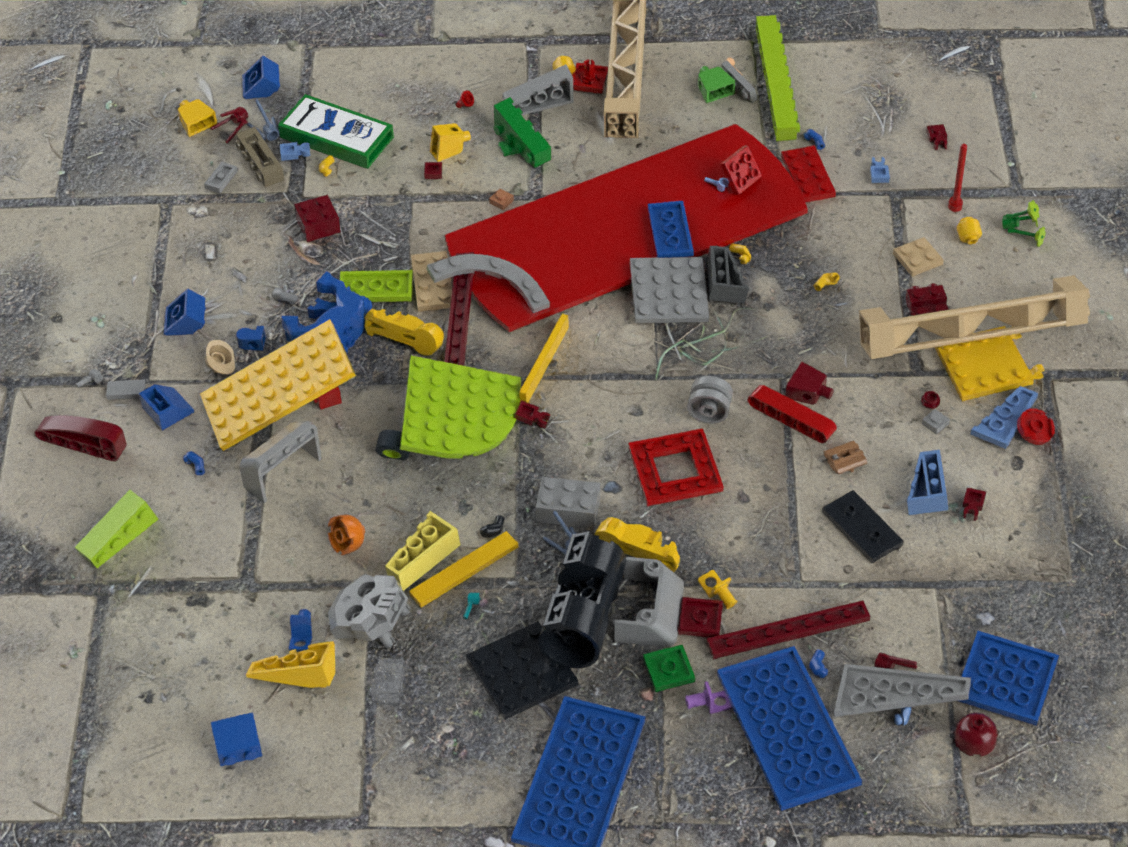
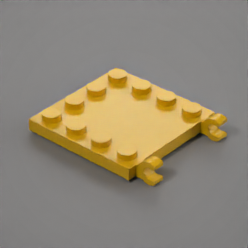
(987, 366)

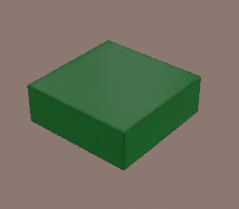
(506, 149)

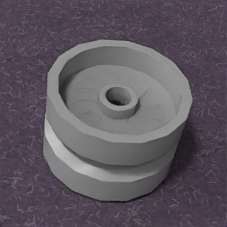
(710, 399)

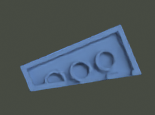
(1002, 423)

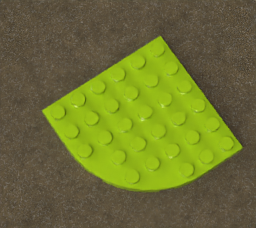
(456, 409)

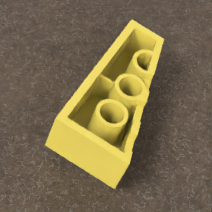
(423, 550)

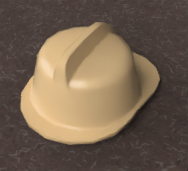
(220, 357)

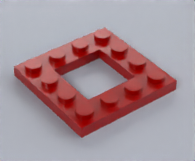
(696, 443)

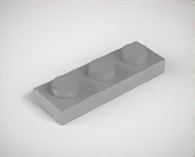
(741, 83)

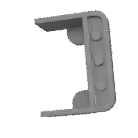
(274, 451)
(655, 625)

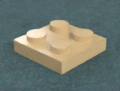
(918, 256)

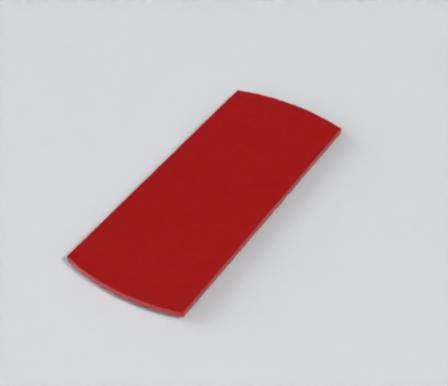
(584, 235)

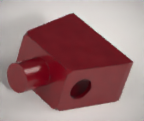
(808, 385)

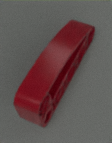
(83, 435)

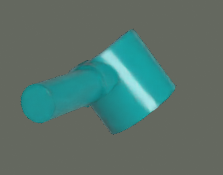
(473, 599)

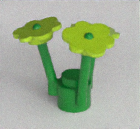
(1011, 221)

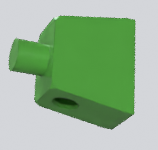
(715, 83)

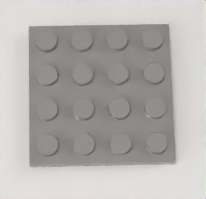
(669, 290)

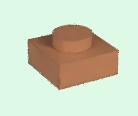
(501, 199)

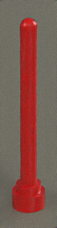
(955, 202)

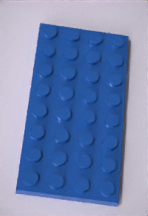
(788, 728)
(579, 776)

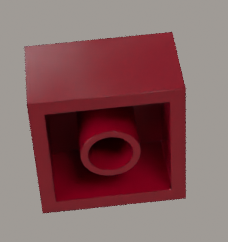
(317, 218)

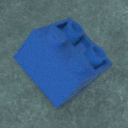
(164, 405)

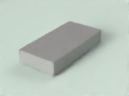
(125, 389)

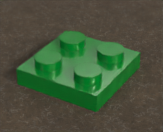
(669, 668)

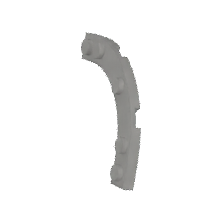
(494, 267)

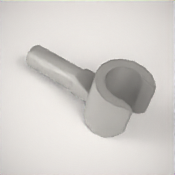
(94, 375)

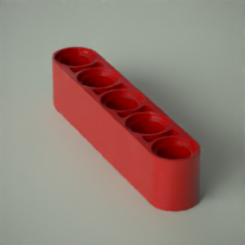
(792, 413)

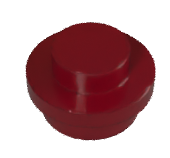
(930, 400)

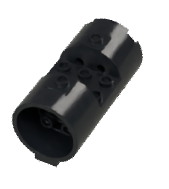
(581, 604)

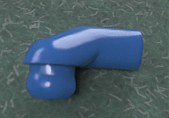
(811, 134)
(192, 457)
(816, 664)

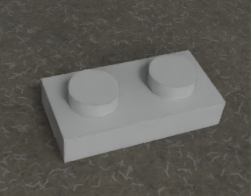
(220, 177)

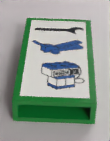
(336, 131)

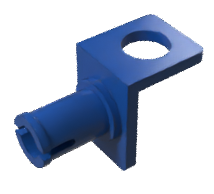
(301, 630)

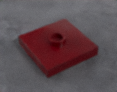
(700, 617)

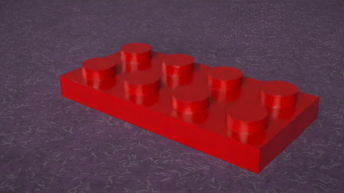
(808, 173)

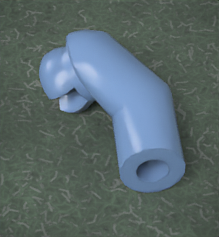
(903, 718)

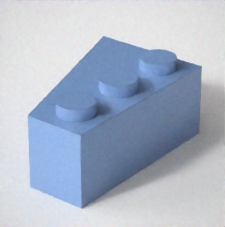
(928, 487)

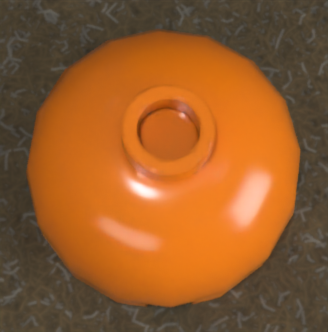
(346, 533)

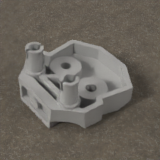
(368, 609)

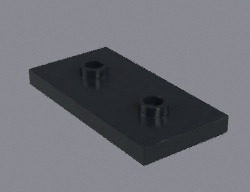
(862, 526)

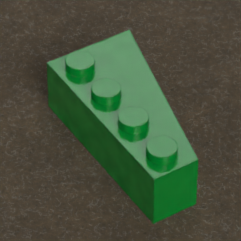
(520, 133)

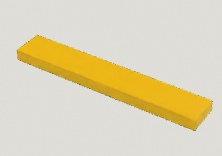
(544, 359)
(463, 569)

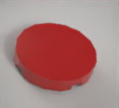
(1035, 426)

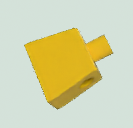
(196, 116)
(447, 141)

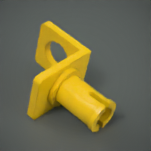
(720, 589)

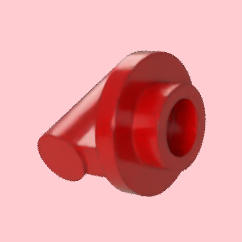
(466, 99)

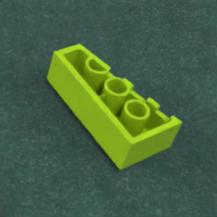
(116, 529)

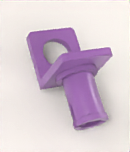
(707, 698)

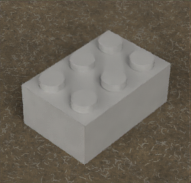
(572, 499)

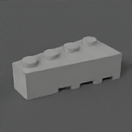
(543, 92)

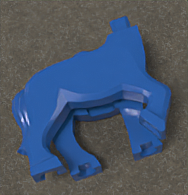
(346, 314)

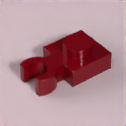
(938, 135)
(529, 413)
(973, 502)

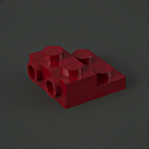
(926, 299)

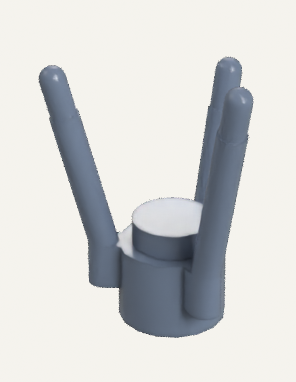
(270, 131)
(569, 534)

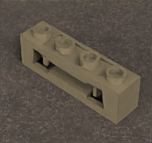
(272, 170)

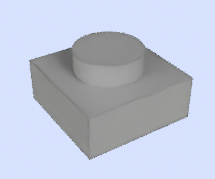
(935, 421)

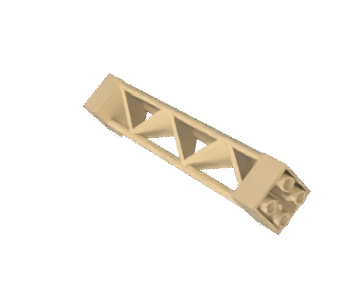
(623, 112)
(887, 336)

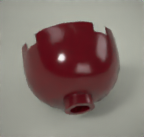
(976, 734)

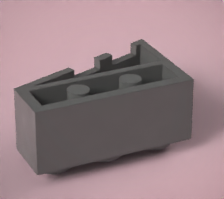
(723, 277)

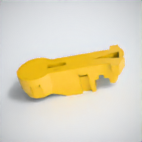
(407, 329)
(639, 541)

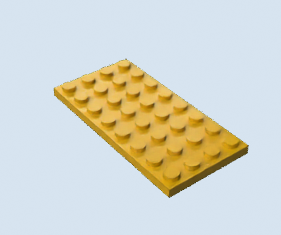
(277, 385)

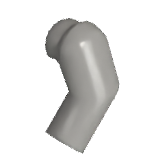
(279, 295)

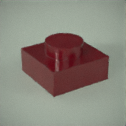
(433, 170)

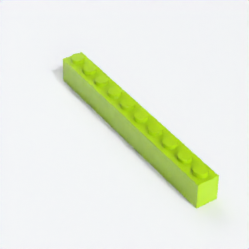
(777, 78)

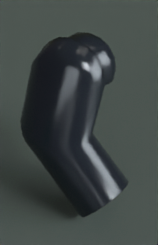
(493, 529)

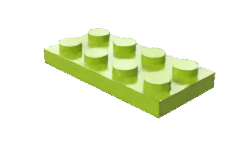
(380, 285)

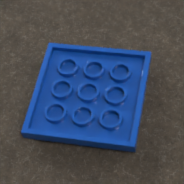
(1008, 677)

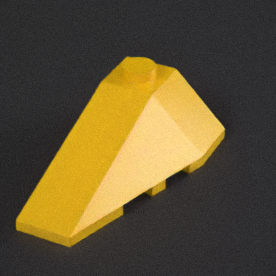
(304, 668)

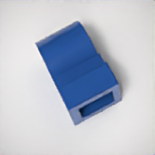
(251, 339)

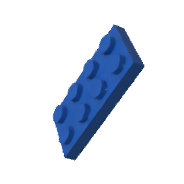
(670, 229)

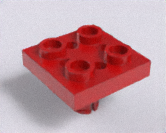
(590, 77)
(737, 172)

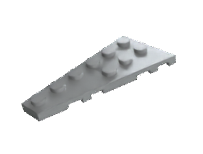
(880, 689)

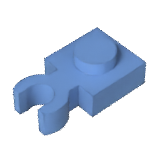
(291, 151)
(879, 171)

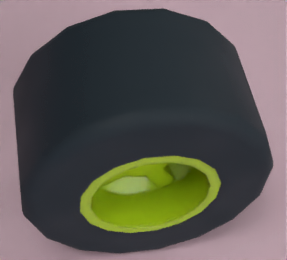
(389, 445)

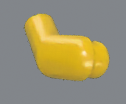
(324, 165)
(742, 250)
(826, 279)

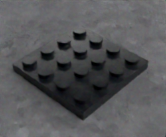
(518, 672)

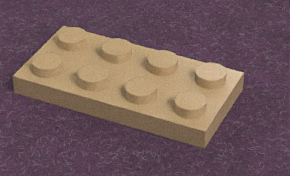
(430, 294)

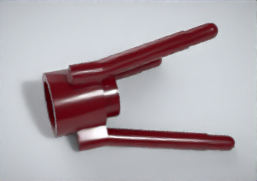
(238, 115)
(888, 662)

